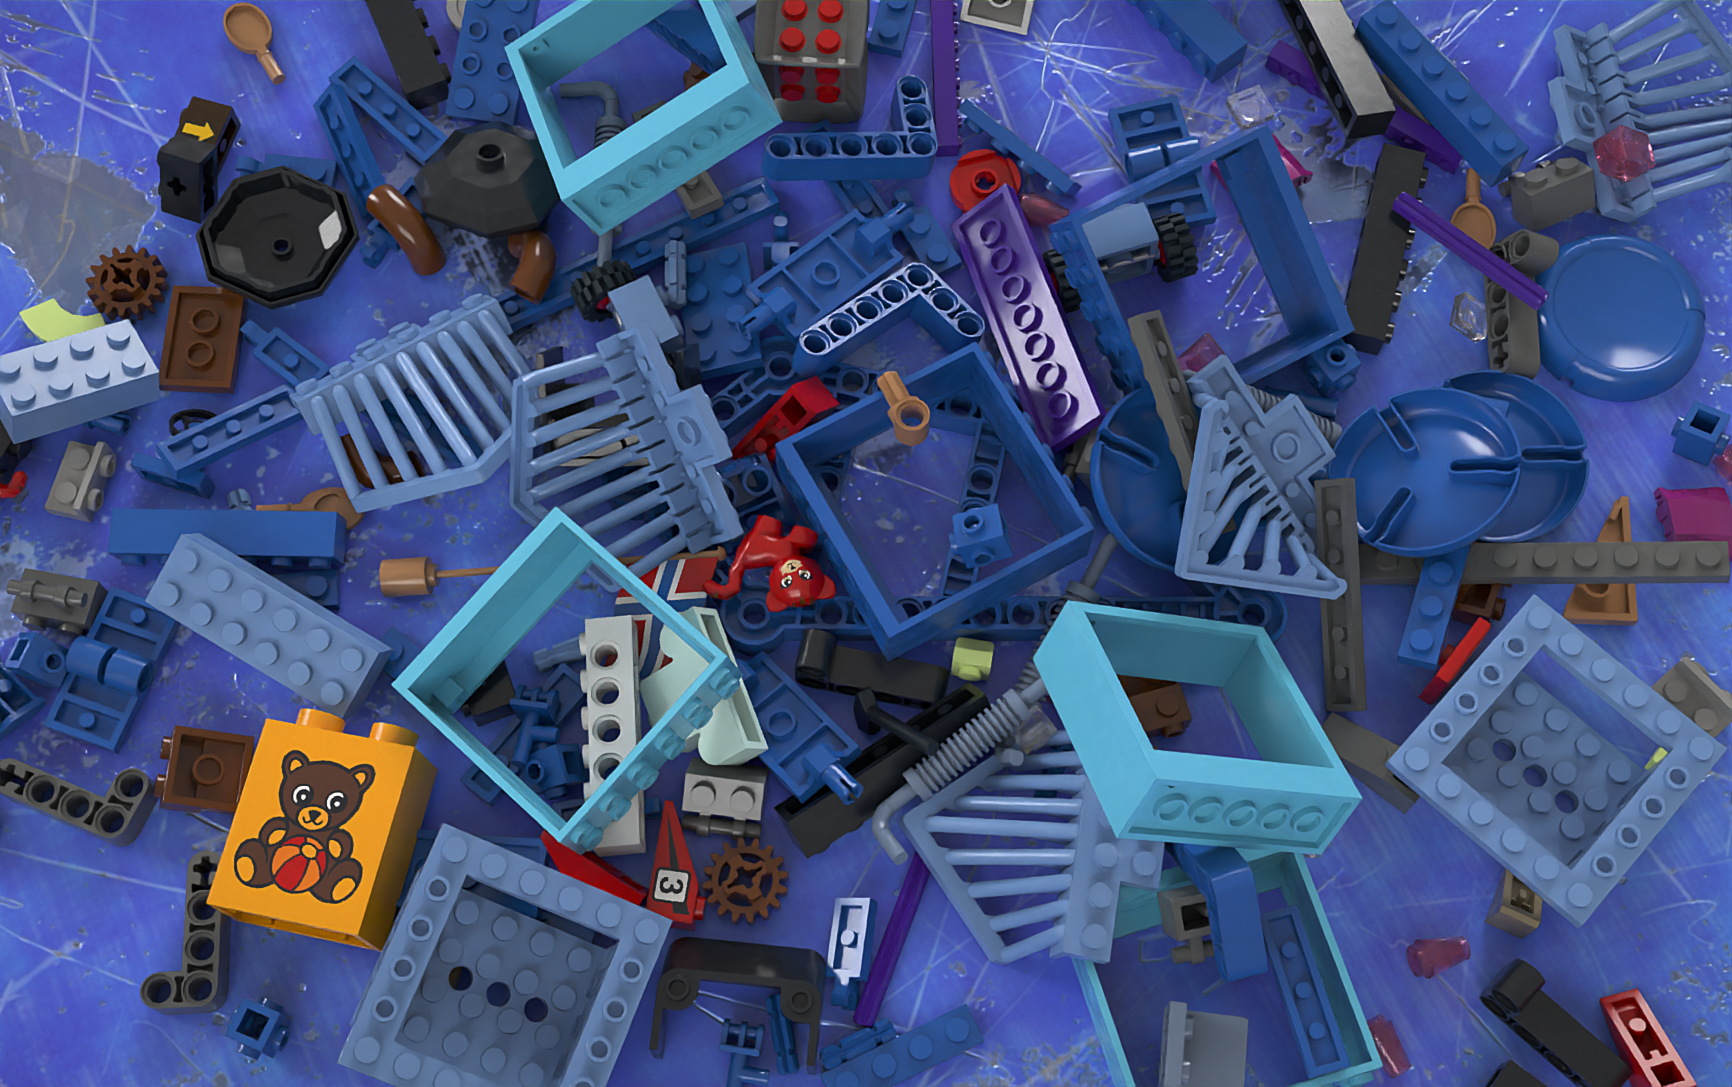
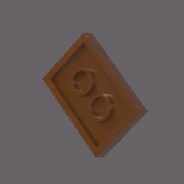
(202, 340)

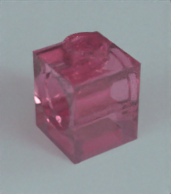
(1624, 153)

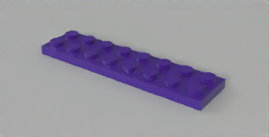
(1028, 320)

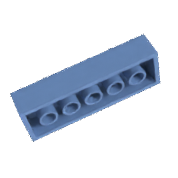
(269, 625)

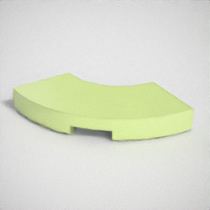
(52, 322)

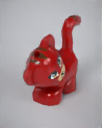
(794, 578)

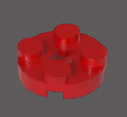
(978, 165)

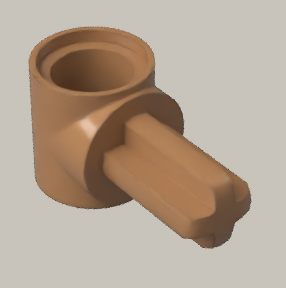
(904, 407)

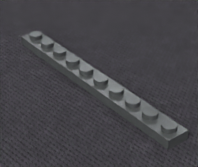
(1565, 563)

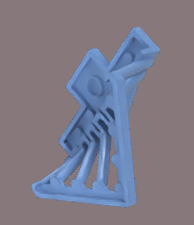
(1594, 102)
(404, 361)
(674, 434)
(1276, 459)
(1089, 864)

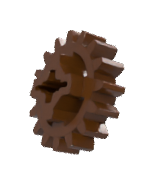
(116, 297)
(760, 874)

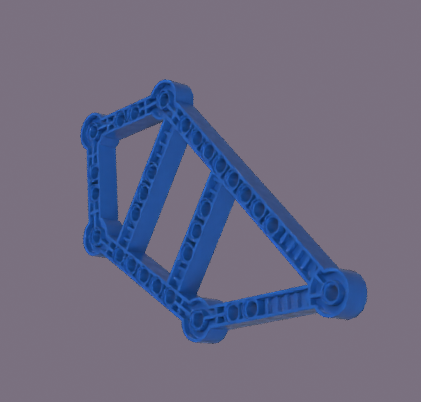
(760, 389)

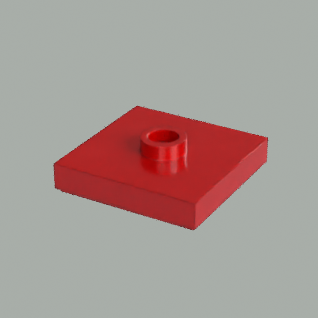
(1453, 659)

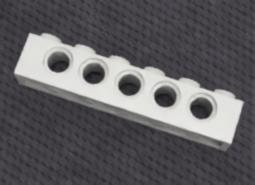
(619, 637)

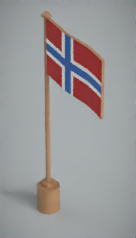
(675, 581)

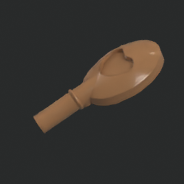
(252, 33)
(1473, 216)
(323, 500)

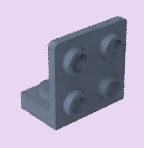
(1202, 1048)

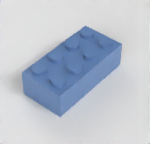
(75, 380)

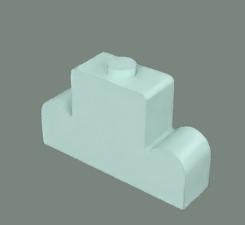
(734, 730)

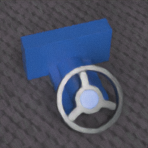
(156, 471)

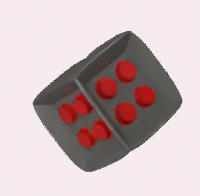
(814, 57)

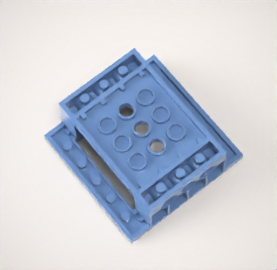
(1617, 805)
(427, 1034)

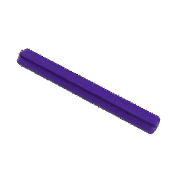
(1470, 251)
(892, 943)

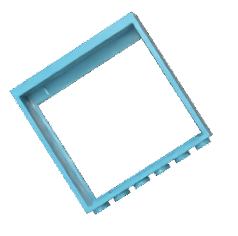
(663, 146)
(501, 617)
(1276, 804)
(1271, 870)

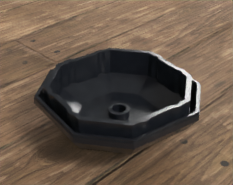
(488, 181)
(271, 213)

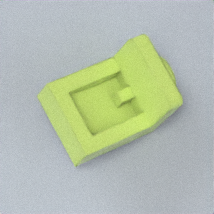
(972, 659)

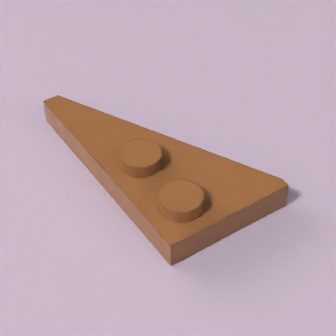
(1606, 602)

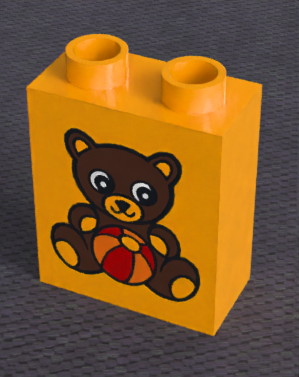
(325, 830)

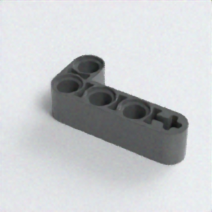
(1511, 322)
(69, 797)
(196, 934)

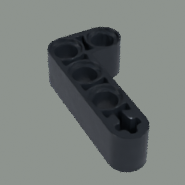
(848, 670)
(1552, 1032)

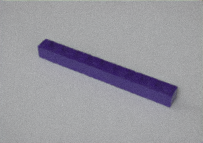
(944, 77)
(1403, 128)

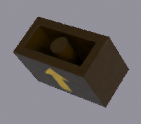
(210, 124)

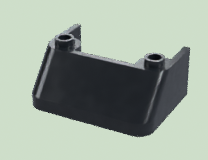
(687, 376)
(794, 970)

